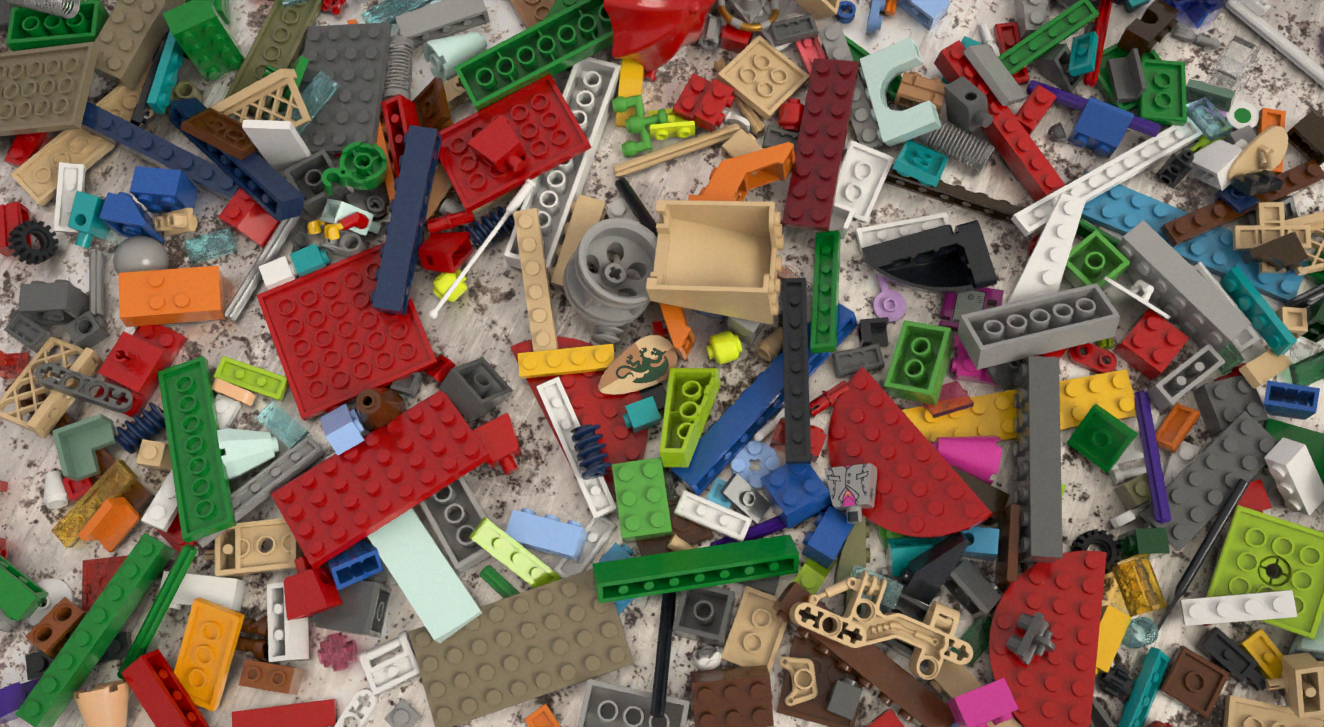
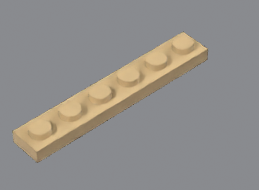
(535, 280)

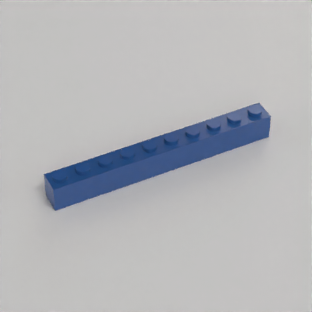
(749, 414)

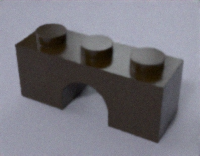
(1151, 29)

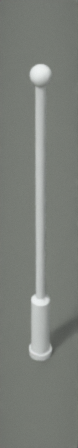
(513, 206)

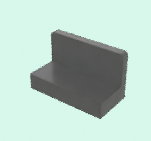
(1126, 77)

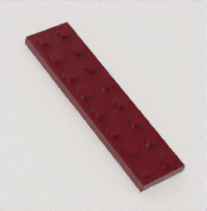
(820, 145)

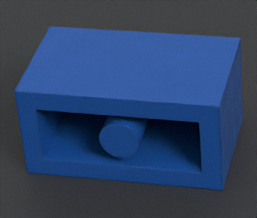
(827, 538)

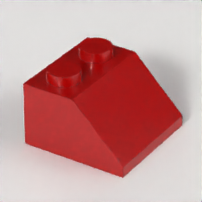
(248, 218)

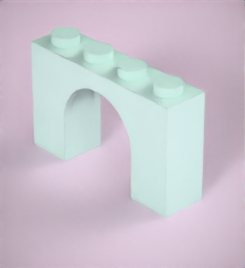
(879, 71)

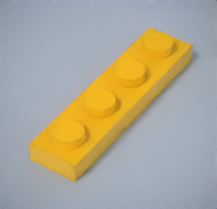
(565, 361)

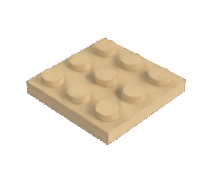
(763, 77)

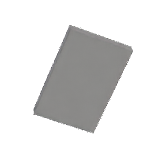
(995, 74)

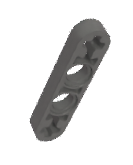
(83, 390)

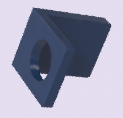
(1236, 199)

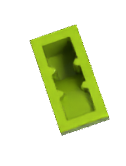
(812, 575)

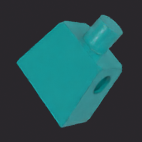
(86, 219)

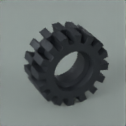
(21, 247)
(1105, 541)

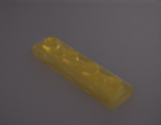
(110, 485)

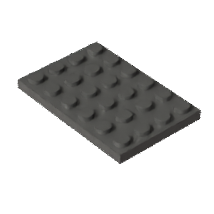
(356, 61)

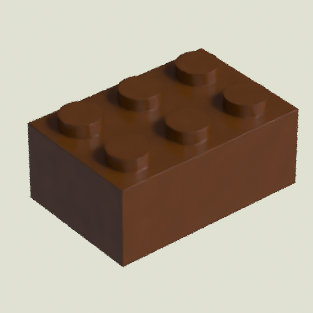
(732, 697)

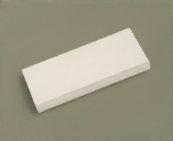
(277, 142)

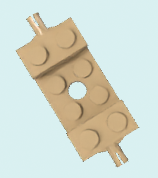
(240, 551)
(1302, 684)

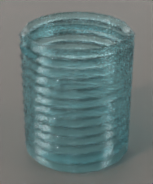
(1149, 628)

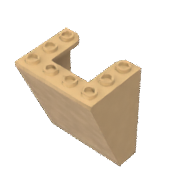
(718, 257)

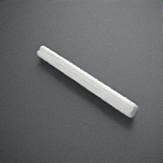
(1277, 40)

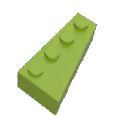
(686, 412)

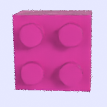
(984, 704)

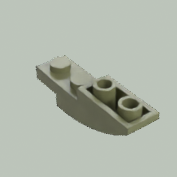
(852, 553)

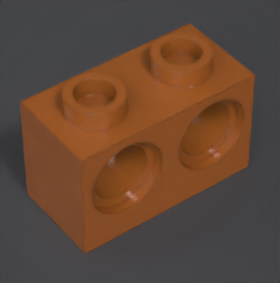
(56, 627)
(271, 677)

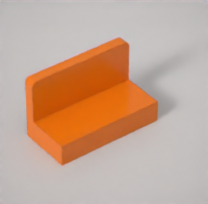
(111, 523)

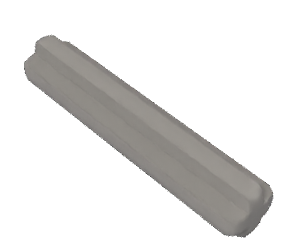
(96, 282)

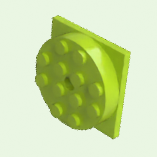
(1296, 551)

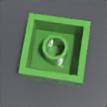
(1093, 261)

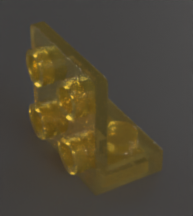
(1139, 587)

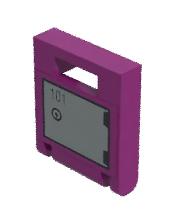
(967, 302)

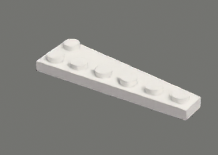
(1049, 258)

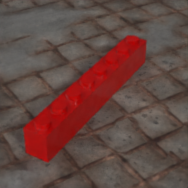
(1005, 130)

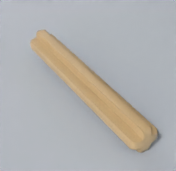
(749, 113)

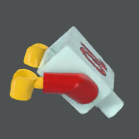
(345, 217)

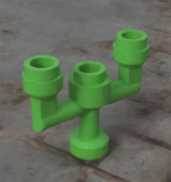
(637, 123)

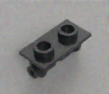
(1175, 168)

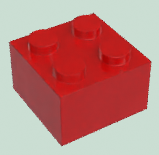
(1150, 344)

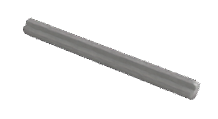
(254, 276)

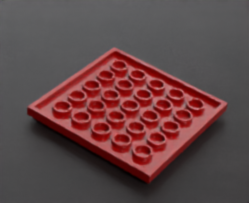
(335, 338)

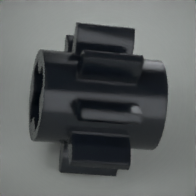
(1116, 681)

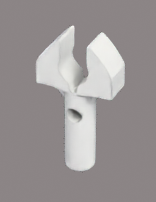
(1128, 516)

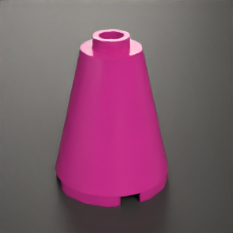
(971, 454)

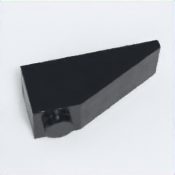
(930, 569)

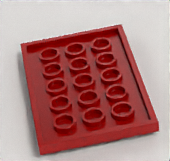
(542, 126)

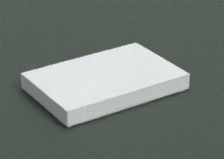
(862, 178)

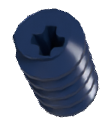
(482, 231)
(141, 428)
(589, 451)

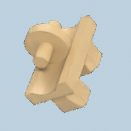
(176, 222)

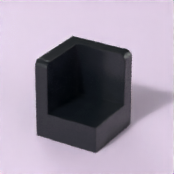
(873, 331)

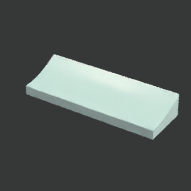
(425, 575)

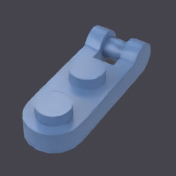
(874, 20)

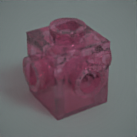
(346, 652)

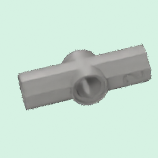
(711, 30)

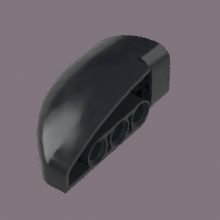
(935, 260)

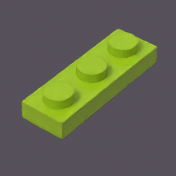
(252, 378)

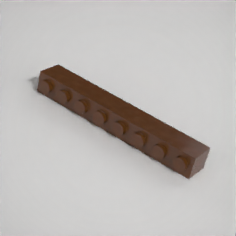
(871, 667)

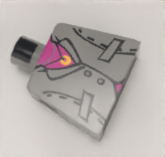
(852, 489)

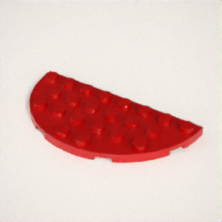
(595, 409)
(914, 485)
(1060, 684)

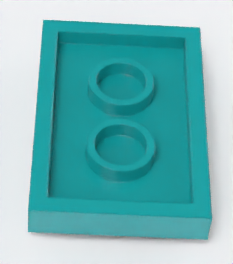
(920, 163)

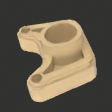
(802, 679)

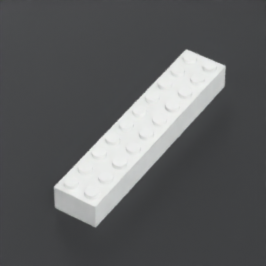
(589, 97)

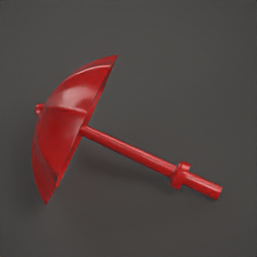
(655, 28)

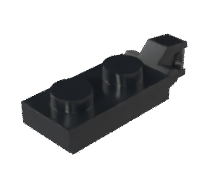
(1232, 659)

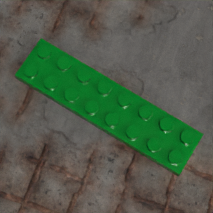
(194, 450)

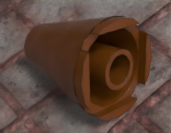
(378, 407)

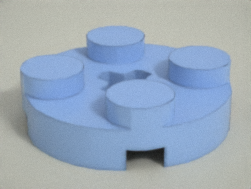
(755, 451)

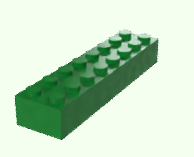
(536, 52)

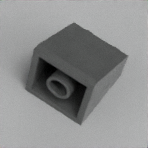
(361, 610)

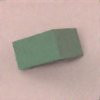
(78, 443)

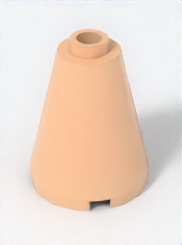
(104, 704)

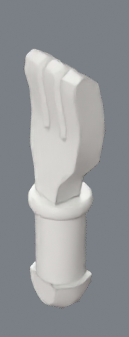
(987, 37)
(741, 121)
(769, 427)

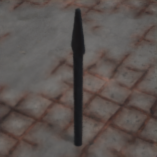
(1205, 546)

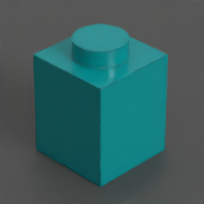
(309, 259)
(641, 415)

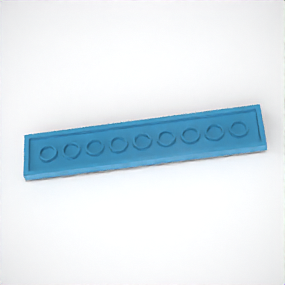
(1124, 208)

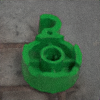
(350, 171)

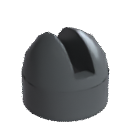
(1058, 131)

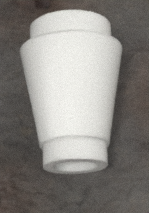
(54, 491)

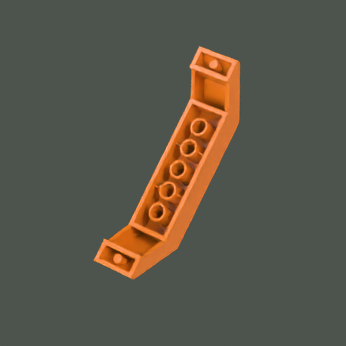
(733, 180)

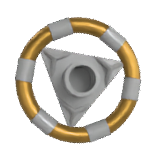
(748, 12)

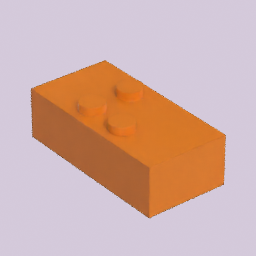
(171, 296)

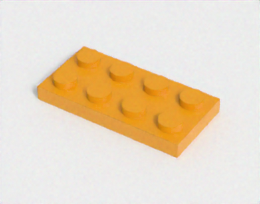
(207, 651)

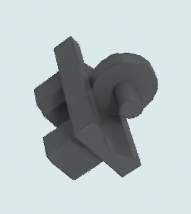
(1035, 639)

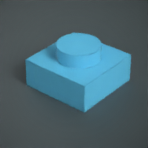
(715, 496)

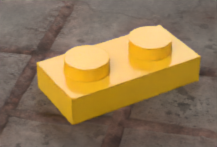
(1264, 652)

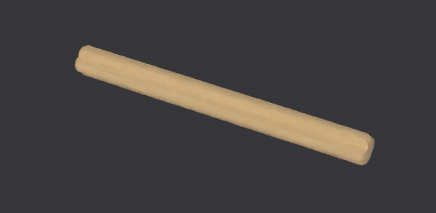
(675, 151)

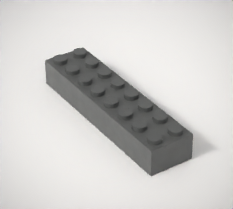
(1038, 459)

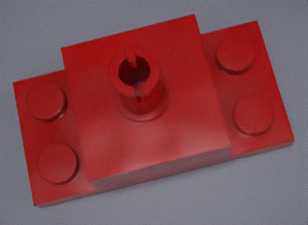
(136, 363)

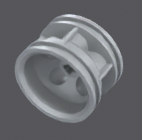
(596, 294)

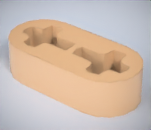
(233, 392)

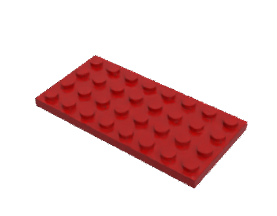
(379, 478)

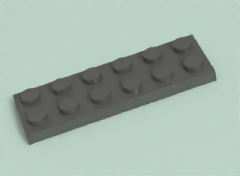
(1211, 477)

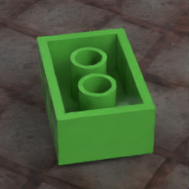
(920, 362)
(642, 499)

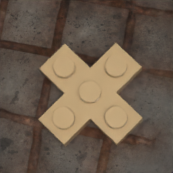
(1269, 226)

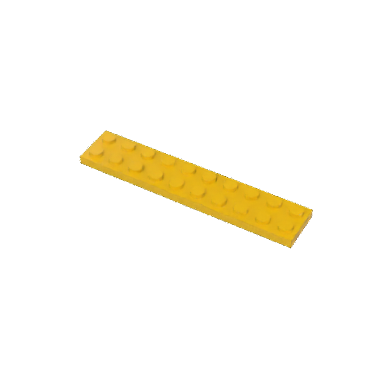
(995, 413)

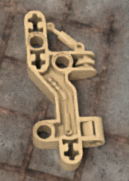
(928, 638)

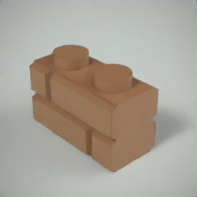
(917, 89)

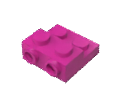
(964, 369)

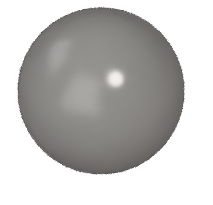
(140, 254)

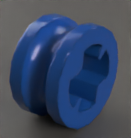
(848, 17)

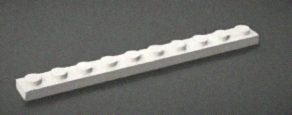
(1110, 174)

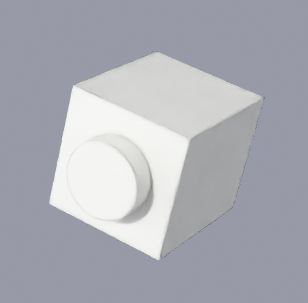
(278, 272)

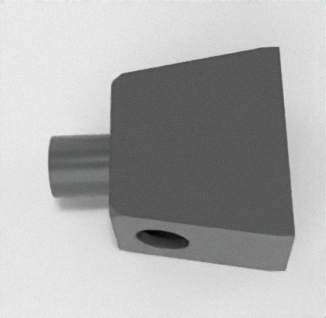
(966, 105)

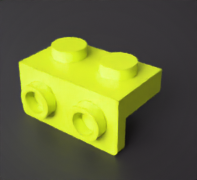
(675, 128)

